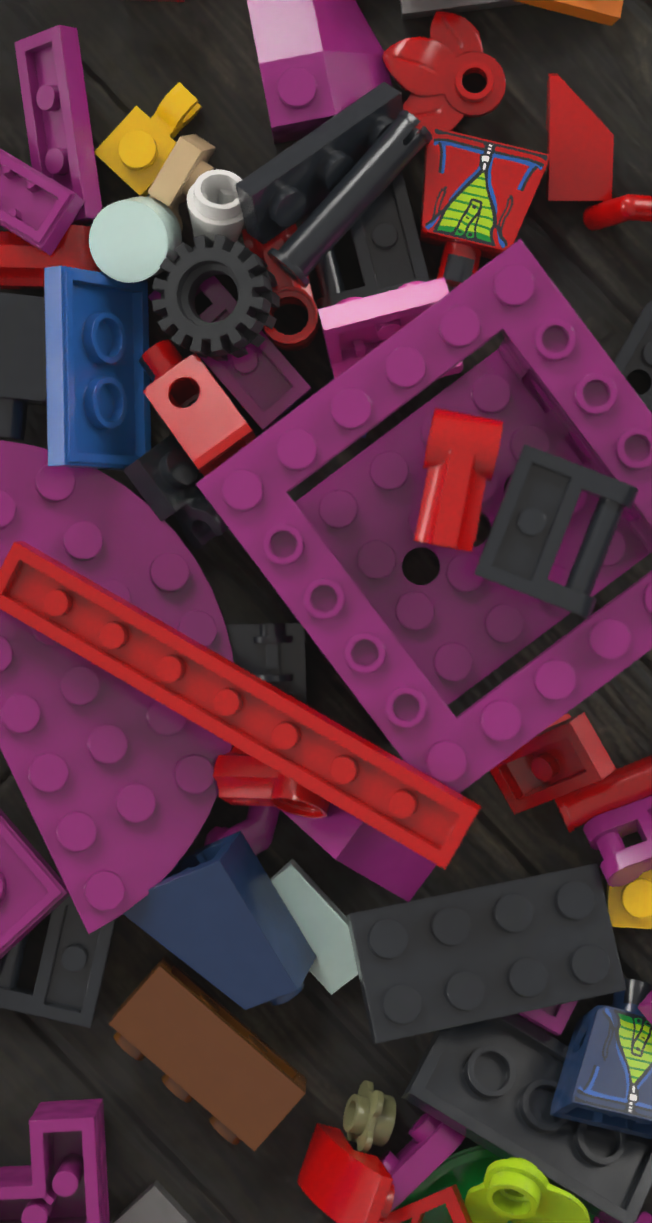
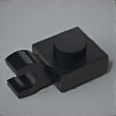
(168, 485)

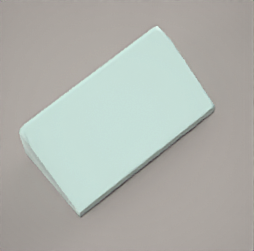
(321, 925)

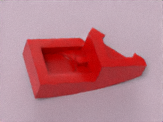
(578, 147)

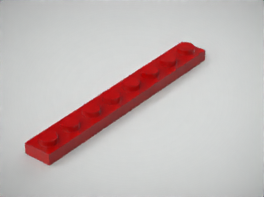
(235, 705)

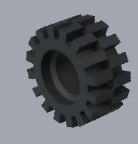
(185, 277)

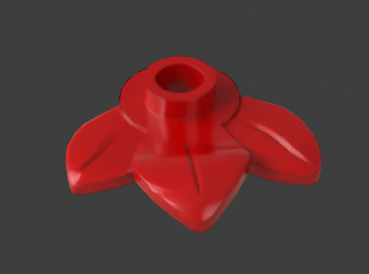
(435, 70)

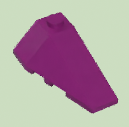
(313, 61)

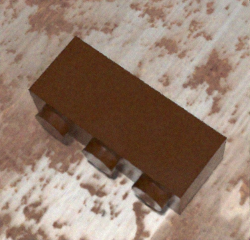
(207, 1055)

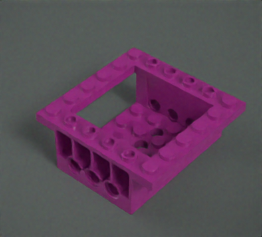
(344, 541)

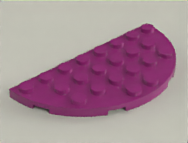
(98, 762)

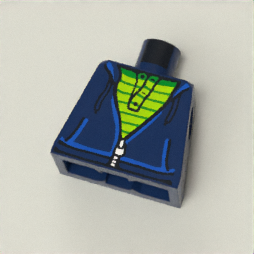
(610, 1067)

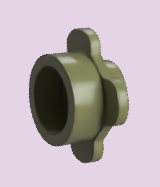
(369, 1117)

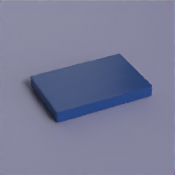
(94, 371)

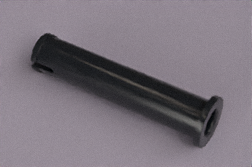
(350, 198)

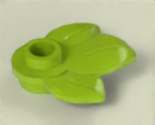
(521, 1194)

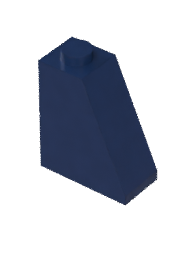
(228, 924)

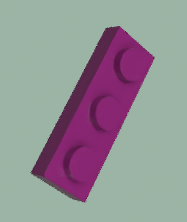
(59, 114)

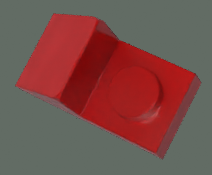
(553, 764)

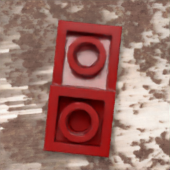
(345, 1181)

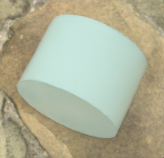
(134, 238)

